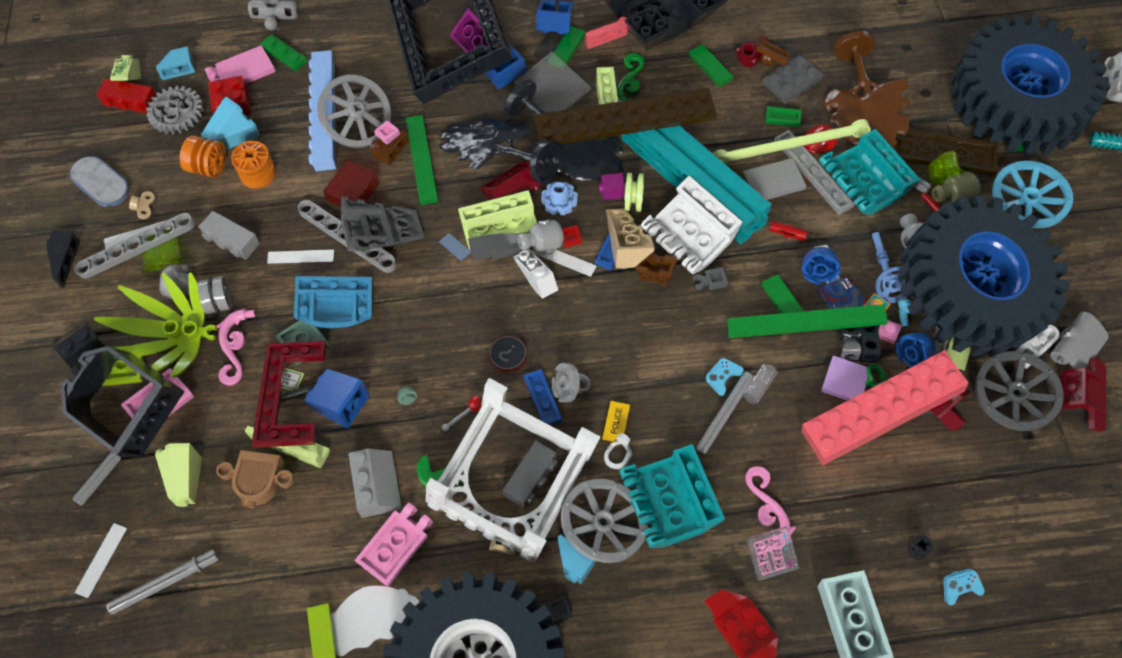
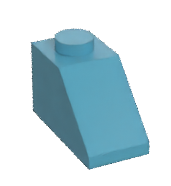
(176, 63)
(574, 564)

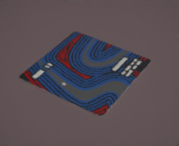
(842, 294)

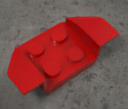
(742, 625)

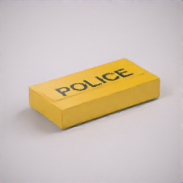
(616, 420)

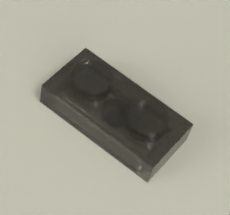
(548, 45)

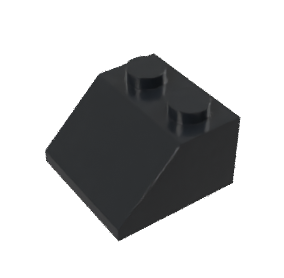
(75, 343)

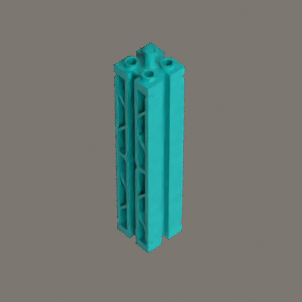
(680, 155)

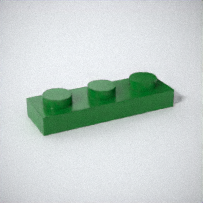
(283, 52)

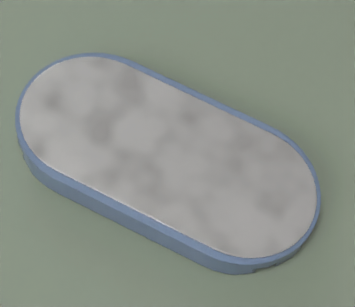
(99, 181)

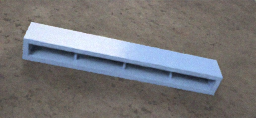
(321, 144)

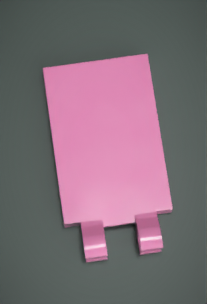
(250, 64)
(394, 544)

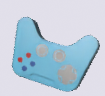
(721, 373)
(961, 582)

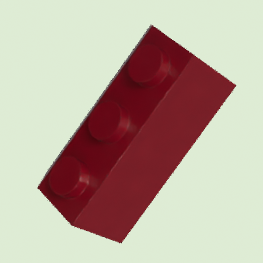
(511, 182)

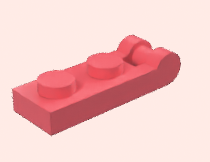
(606, 33)

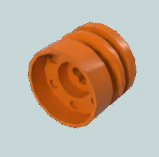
(202, 156)
(253, 164)

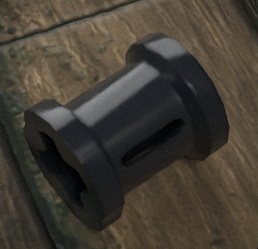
(923, 542)

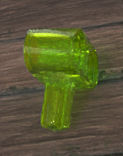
(943, 167)

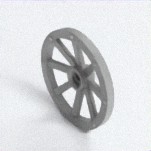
(350, 111)
(603, 517)

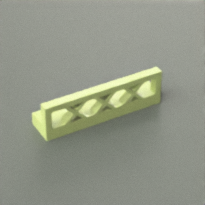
(606, 85)
(310, 454)

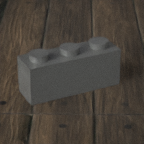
(530, 475)

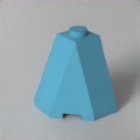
(230, 125)

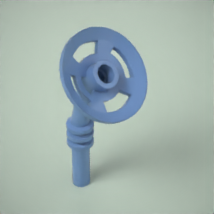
(890, 279)

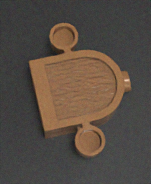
(256, 477)

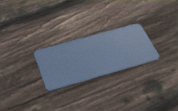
(455, 246)

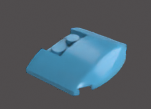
(333, 300)

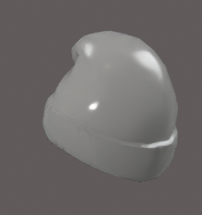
(179, 277)

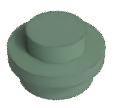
(406, 395)

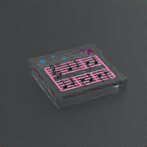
(772, 553)

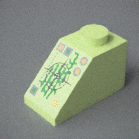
(126, 68)

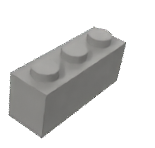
(228, 235)

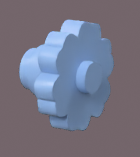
(559, 198)

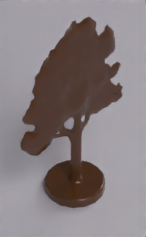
(877, 105)

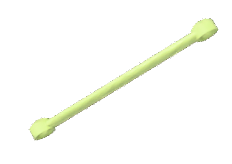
(853, 129)

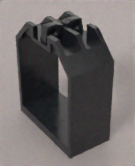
(147, 420)

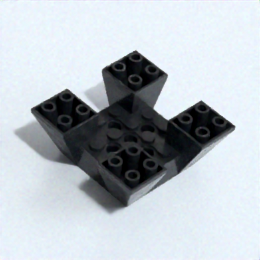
(660, 20)

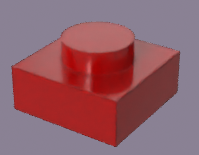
(571, 236)

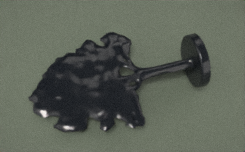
(482, 138)
(579, 159)

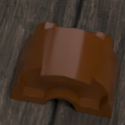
(656, 268)

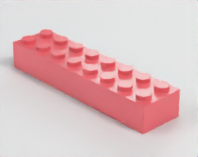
(884, 407)

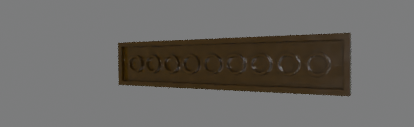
(626, 117)

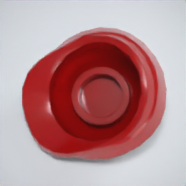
(820, 147)

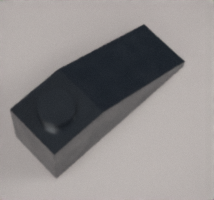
(61, 252)

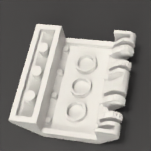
(693, 226)

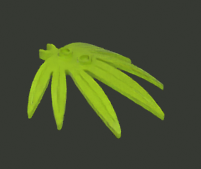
(180, 330)

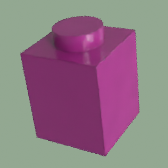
(612, 186)

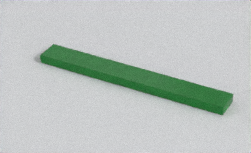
(807, 321)

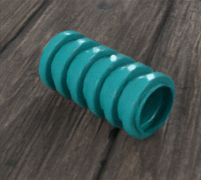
(1106, 140)

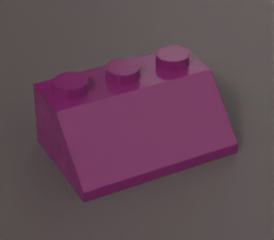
(468, 32)

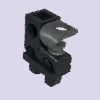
(868, 347)

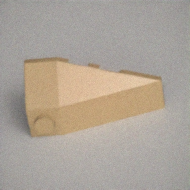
(627, 239)

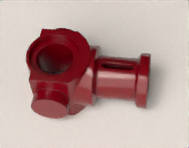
(747, 53)

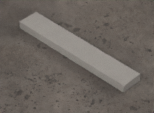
(817, 176)

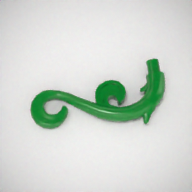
(627, 80)

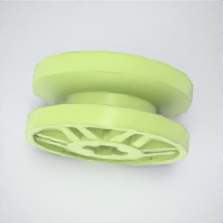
(634, 192)

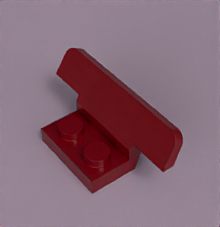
(1087, 390)
(947, 414)

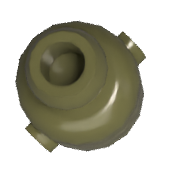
(957, 186)

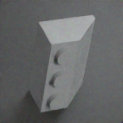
(374, 482)

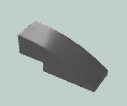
(494, 246)

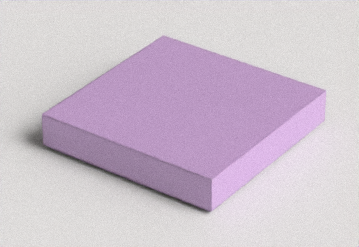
(845, 379)

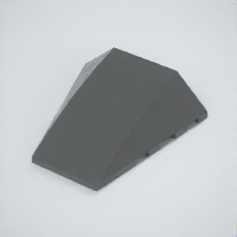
(377, 226)

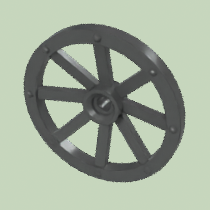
(1019, 388)

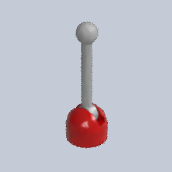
(474, 405)

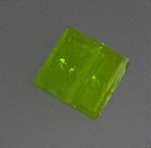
(162, 254)

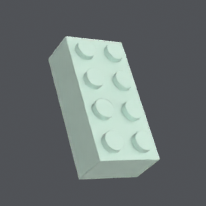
(854, 617)

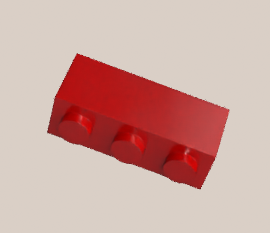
(125, 95)

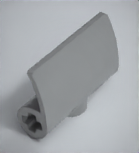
(1080, 341)

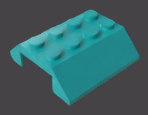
(871, 173)
(673, 498)

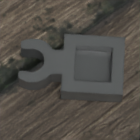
(712, 278)

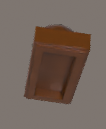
(771, 53)

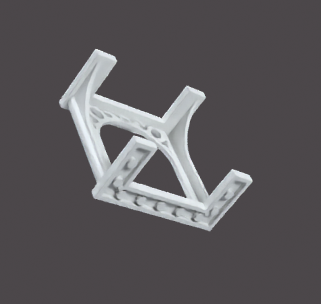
(440, 492)

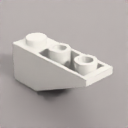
(537, 273)

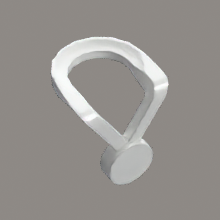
(621, 439)

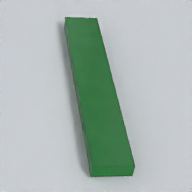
(421, 160)

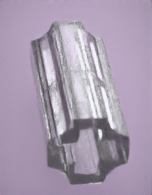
(760, 384)

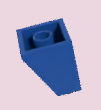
(337, 397)

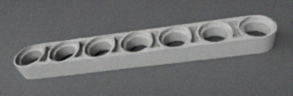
(338, 232)
(125, 246)

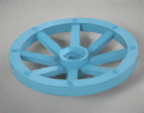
(1031, 195)

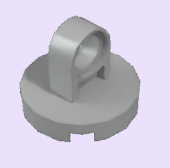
(567, 382)

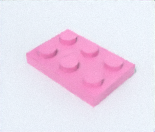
(133, 403)

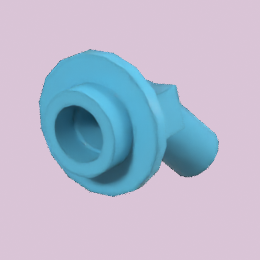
(903, 311)

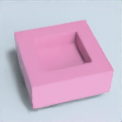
(387, 132)
(889, 332)

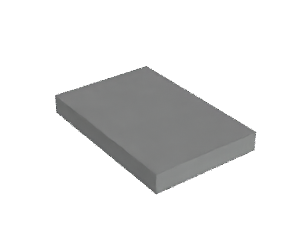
(775, 179)

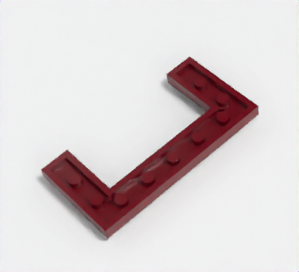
(266, 430)

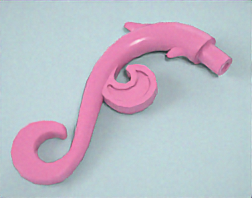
(237, 343)
(771, 505)

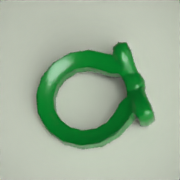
(871, 382)

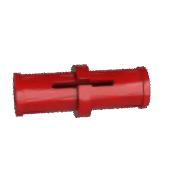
(788, 231)

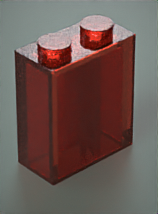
(351, 182)

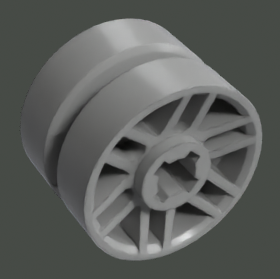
(214, 294)

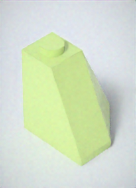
(180, 472)

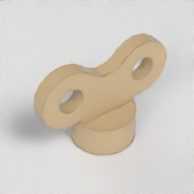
(142, 204)

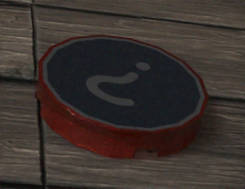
(507, 353)

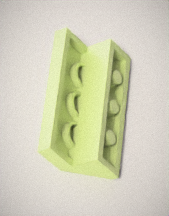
(498, 216)

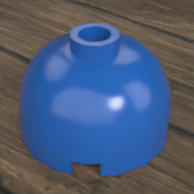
(820, 265)
(915, 348)

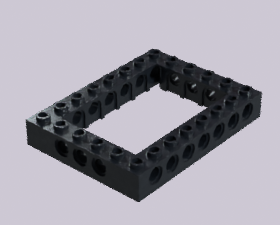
(433, 83)

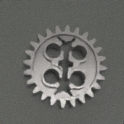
(175, 110)

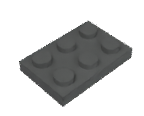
(792, 79)

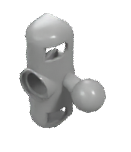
(272, 10)

